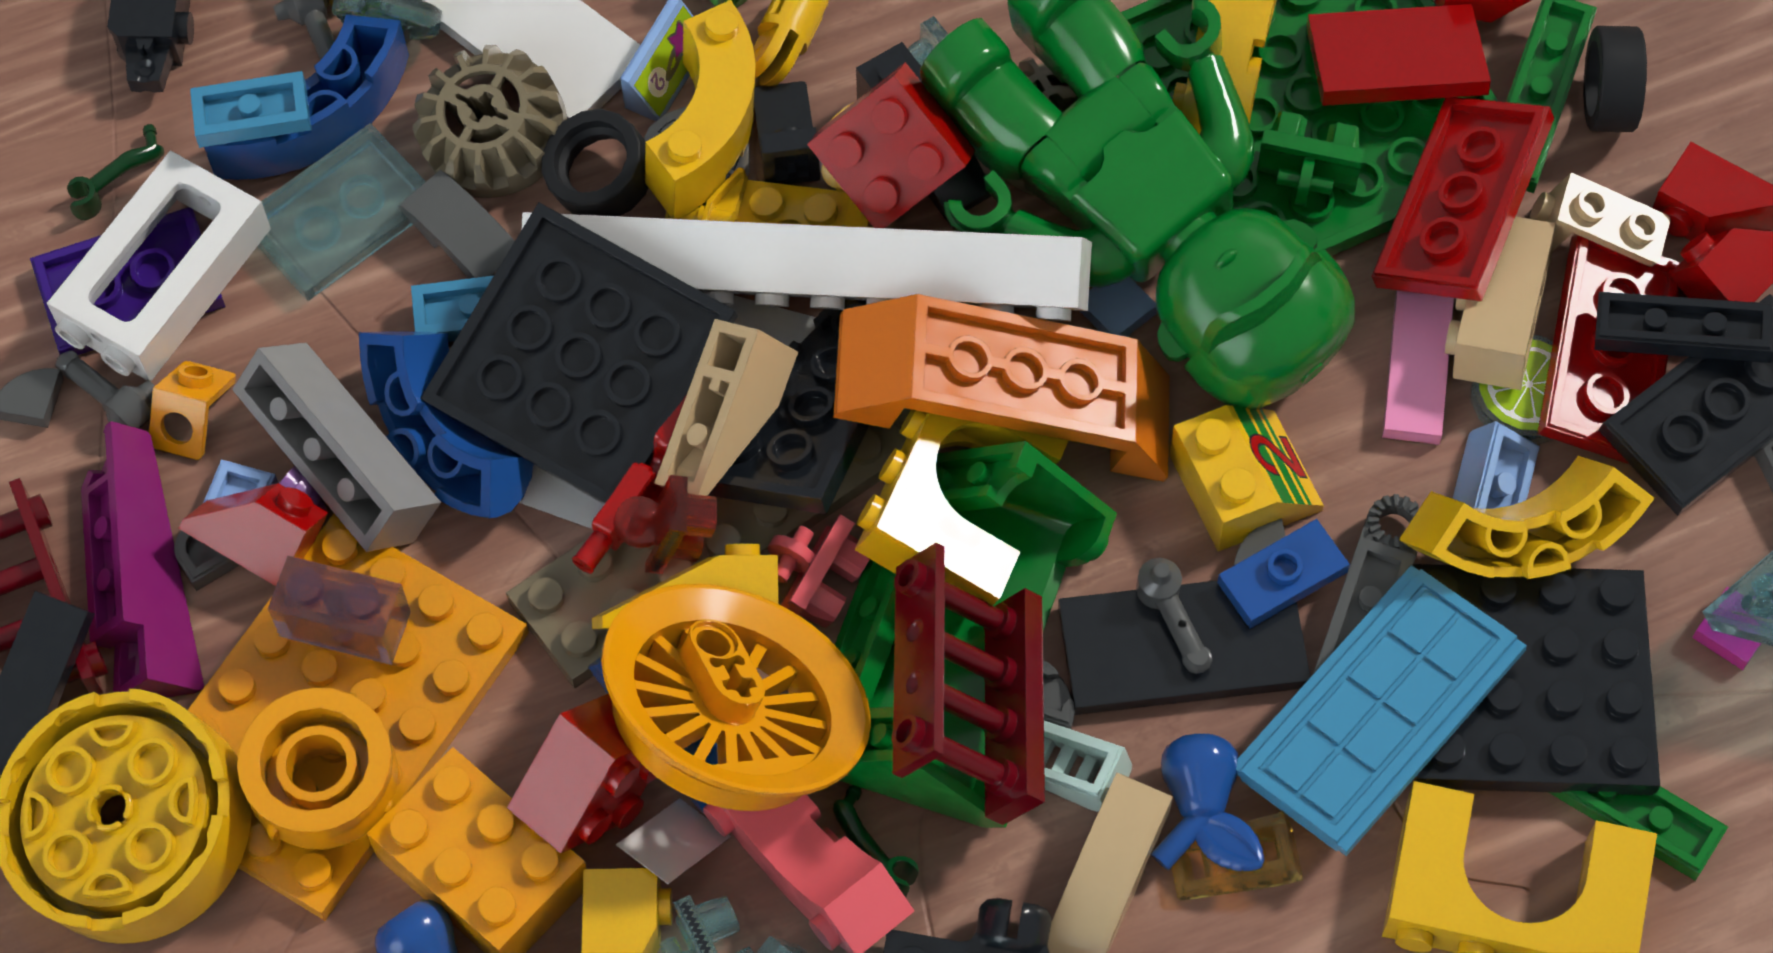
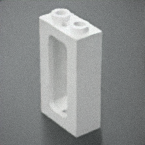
(188, 291)

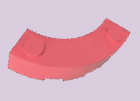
(825, 877)

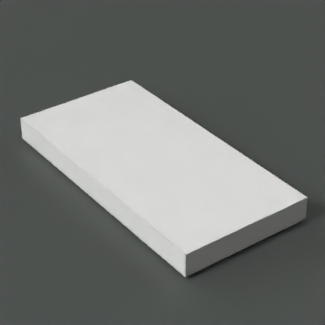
(564, 36)

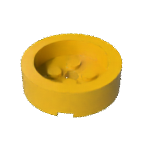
(179, 829)

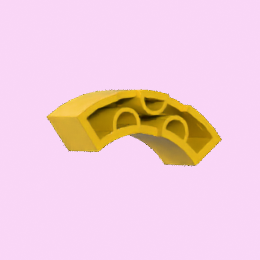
(1242, 27)
(704, 143)
(1535, 537)

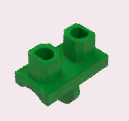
(1310, 162)

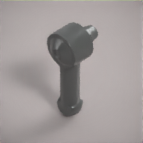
(313, 15)
(125, 405)
(1159, 589)

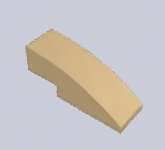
(1109, 867)

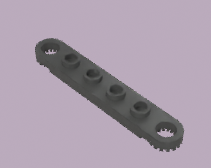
(1372, 572)

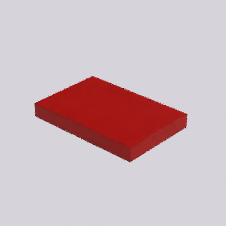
(1398, 54)

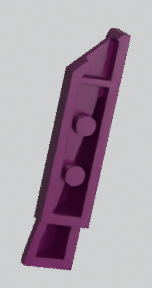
(135, 572)

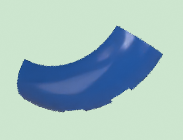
(449, 457)

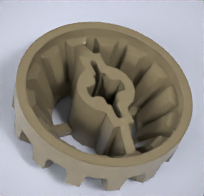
(505, 148)

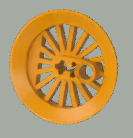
(688, 668)

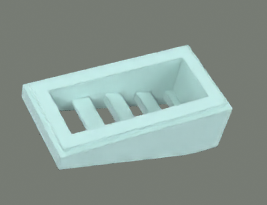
(1095, 754)

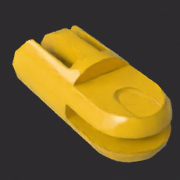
(784, 36)

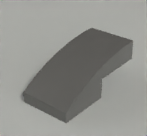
(458, 225)

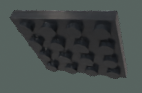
(575, 354)
(1575, 701)

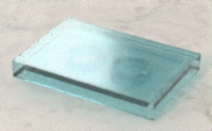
(338, 211)

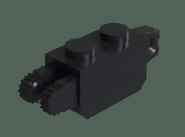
(150, 39)

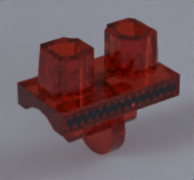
(671, 524)

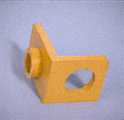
(188, 392)

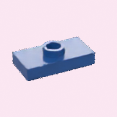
(1283, 573)

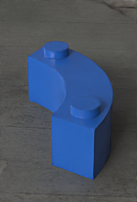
(343, 97)

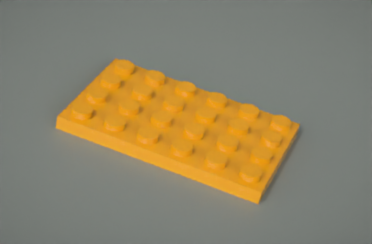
(437, 679)

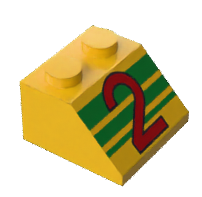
(1241, 472)

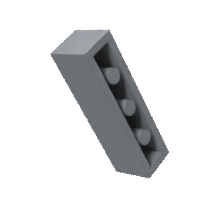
(336, 446)

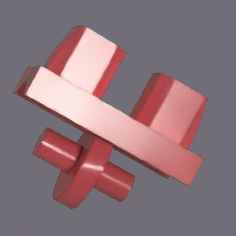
(832, 551)

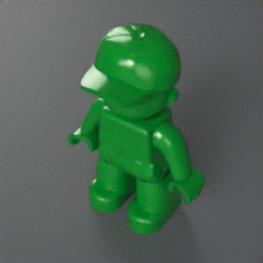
(1147, 189)

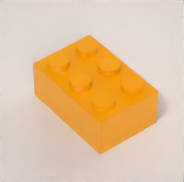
(477, 858)

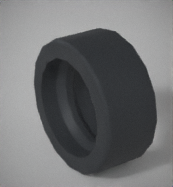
(1615, 78)
(571, 139)

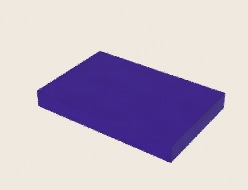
(135, 281)

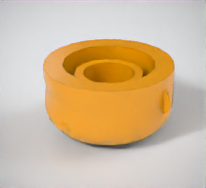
(308, 726)

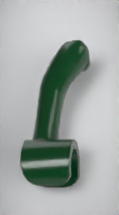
(82, 186)
(901, 868)

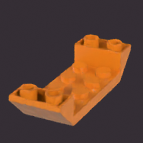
(1005, 375)

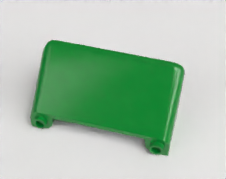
(1030, 507)

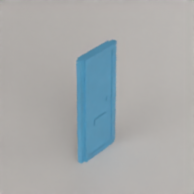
(1378, 709)

